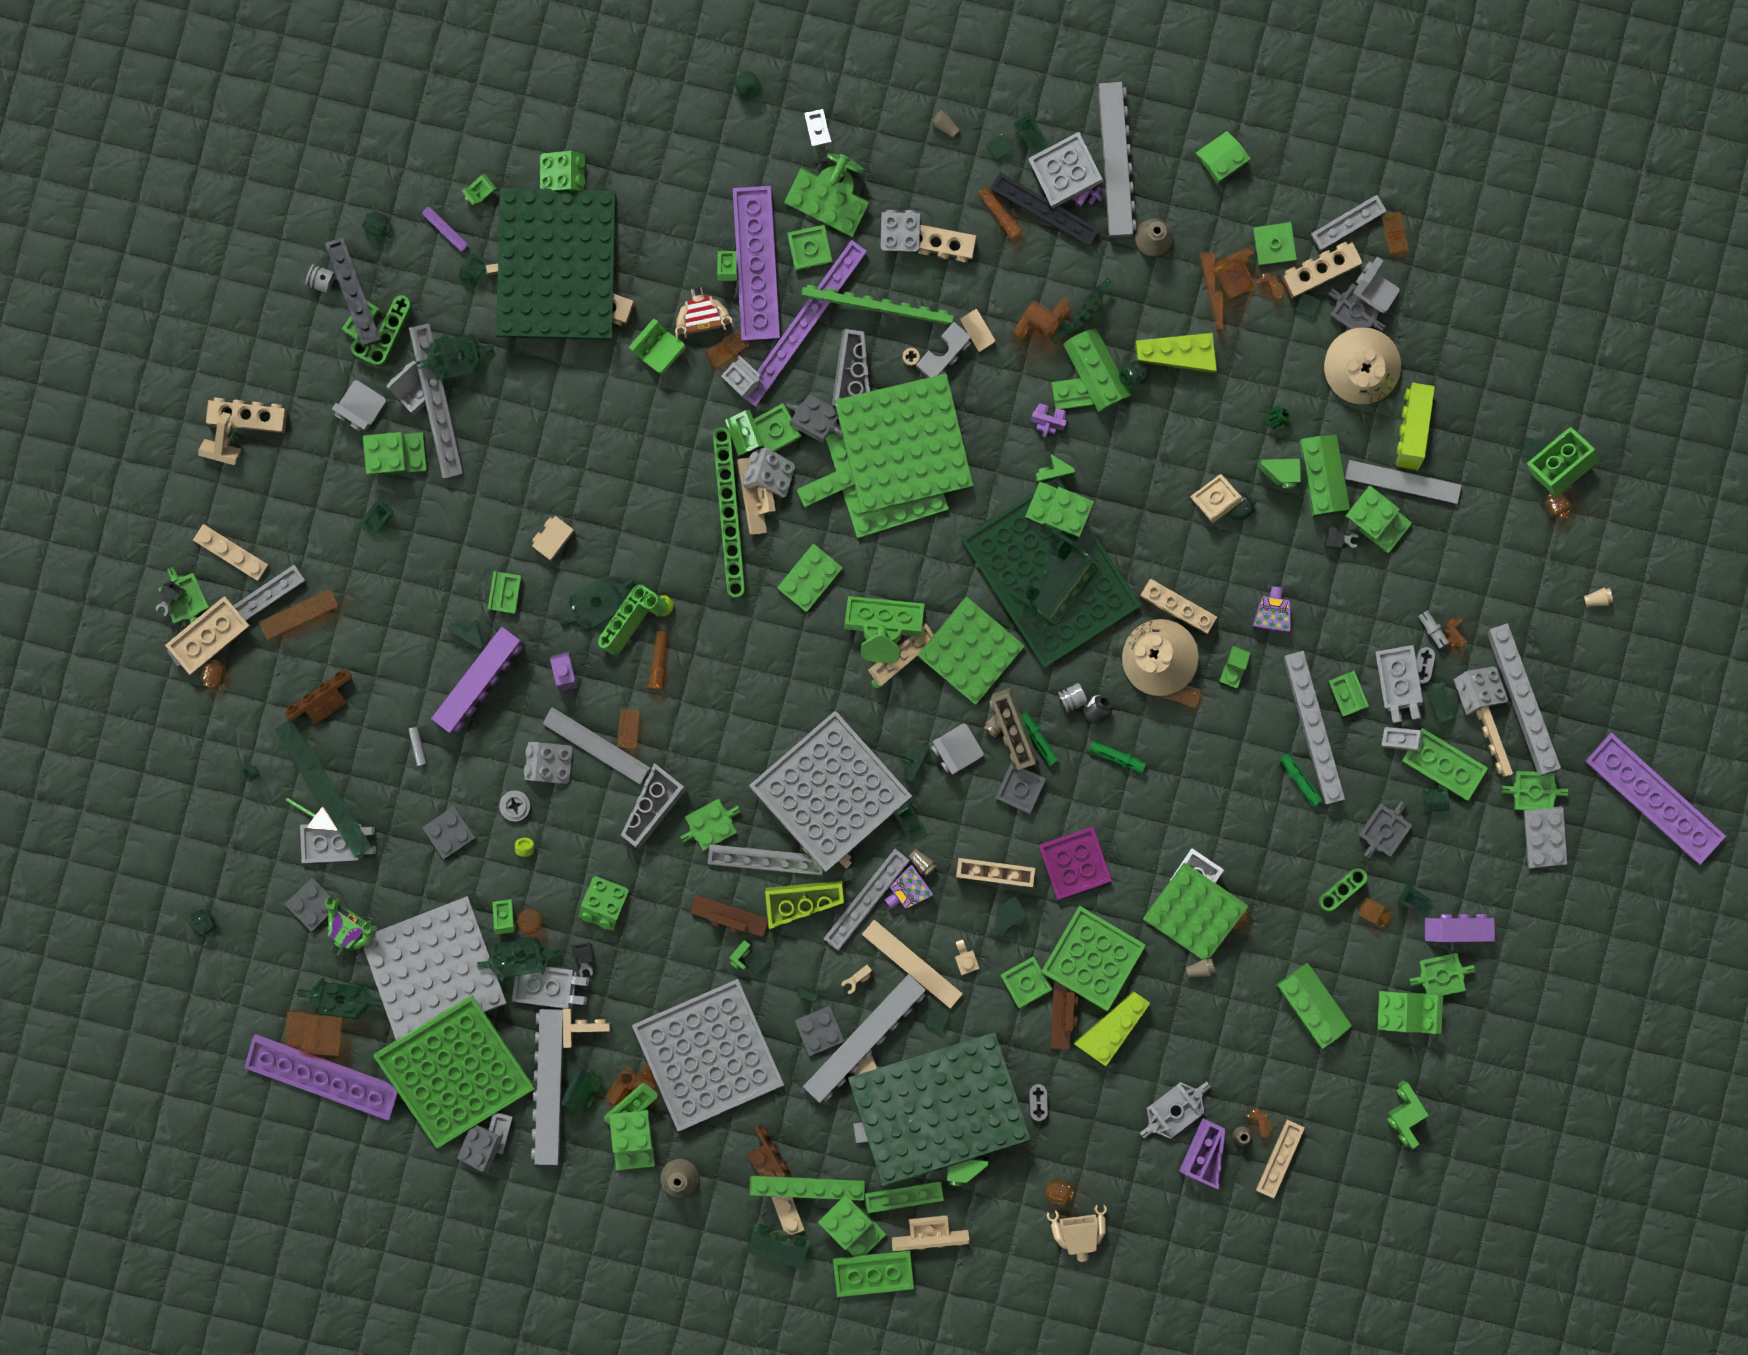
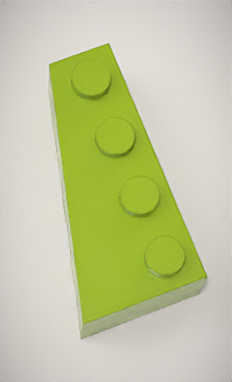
(1184, 352)
(1415, 426)
(798, 901)
(1110, 1032)

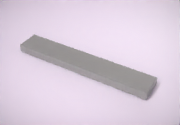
(1403, 482)
(596, 745)
(763, 859)
(866, 899)

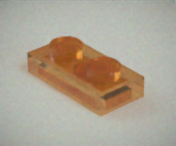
(628, 728)

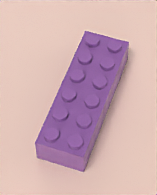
(477, 680)

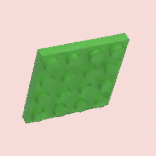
(970, 650)
(1195, 912)
(1093, 958)

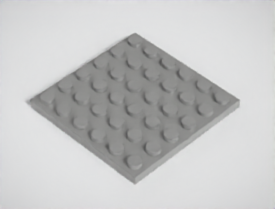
(830, 791)
(431, 966)
(707, 1055)

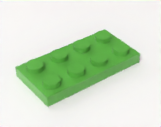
(1446, 765)
(873, 1273)

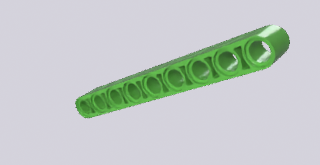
(728, 503)

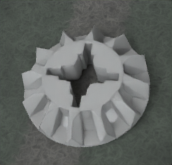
(506, 801)

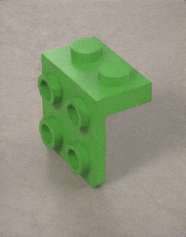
(562, 171)
(657, 347)
(603, 903)

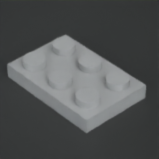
(1545, 837)

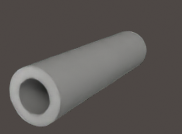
(417, 746)

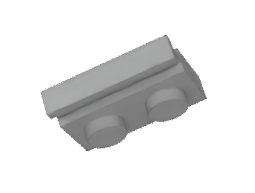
(742, 377)

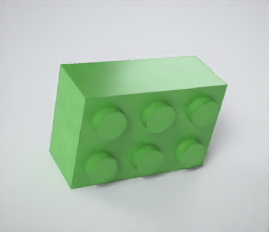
(1563, 462)

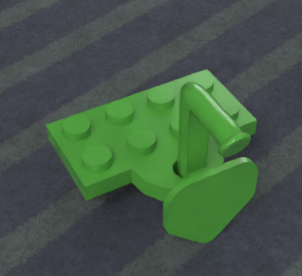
(827, 197)
(882, 626)

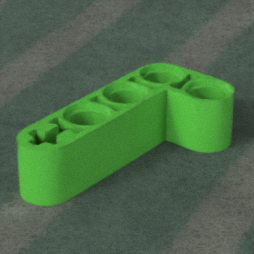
(386, 329)
(629, 617)

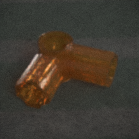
(620, 1087)

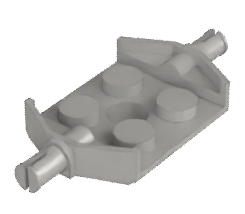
(1191, 1108)

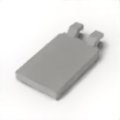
(1400, 681)
(328, 845)
(552, 989)

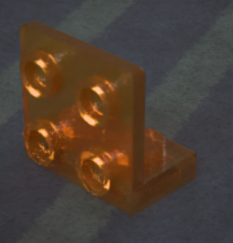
(1234, 273)

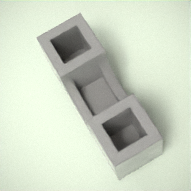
(956, 340)

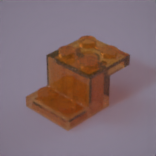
(1041, 319)
(313, 1033)

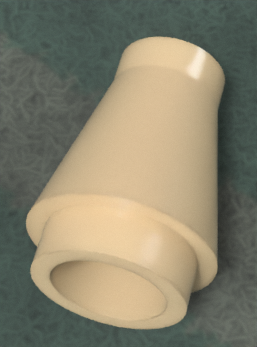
(1599, 598)

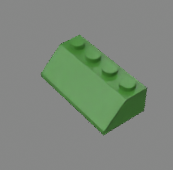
(1096, 369)
(1324, 475)
(1314, 1005)

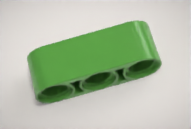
(1351, 886)

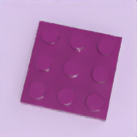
(1075, 863)

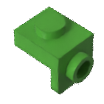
(479, 190)

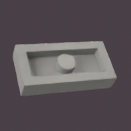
(1402, 739)
(500, 1125)

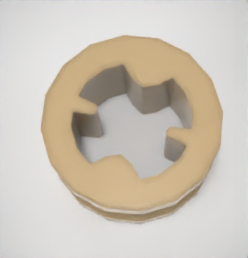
(906, 353)

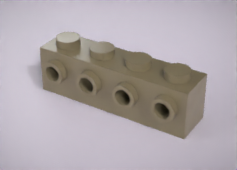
(1014, 728)

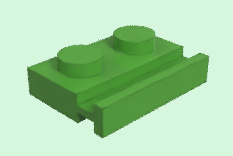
(1070, 394)
(744, 432)
(504, 592)
(1348, 693)

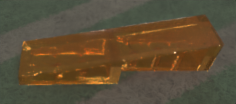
(1215, 297)
(298, 614)

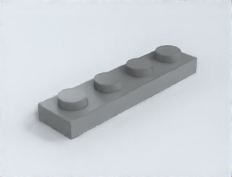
(1348, 222)

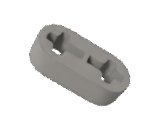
(1429, 663)
(1033, 1102)

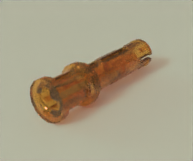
(1005, 220)
(657, 669)

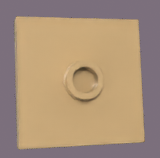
(1216, 498)

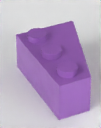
(1460, 929)
(1204, 1154)

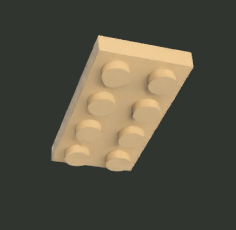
(207, 635)

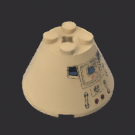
(1345, 362)
(1175, 661)

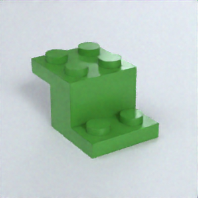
(394, 453)
(1059, 509)
(1378, 519)
(1410, 1012)
(1406, 1114)
(632, 1140)
(851, 1227)

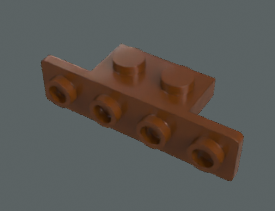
(322, 701)
(735, 918)
(1062, 1016)
(766, 1157)

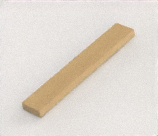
(912, 963)

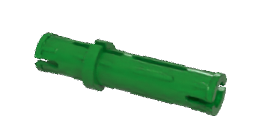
(1039, 740)
(1125, 760)
(1298, 776)

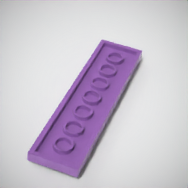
(756, 263)
(1655, 798)
(321, 1077)

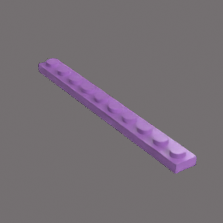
(805, 321)

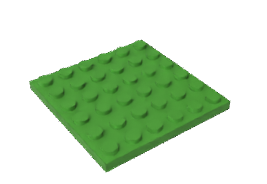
(903, 443)
(454, 1071)

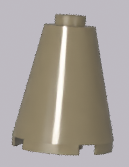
(1152, 243)
(685, 1172)

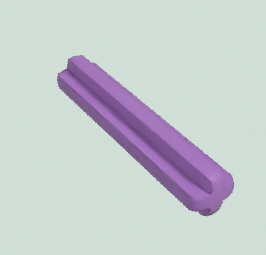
(445, 229)

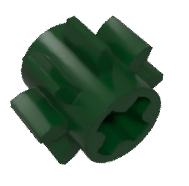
(1278, 418)

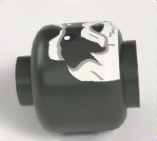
(1097, 709)

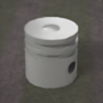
(320, 278)
(1073, 697)

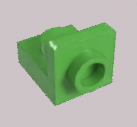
(741, 951)

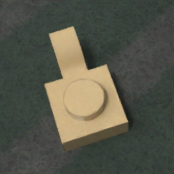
(966, 960)
(862, 975)

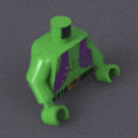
(347, 928)

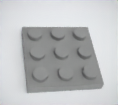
(1066, 170)

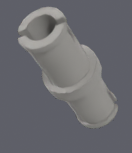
(1433, 629)

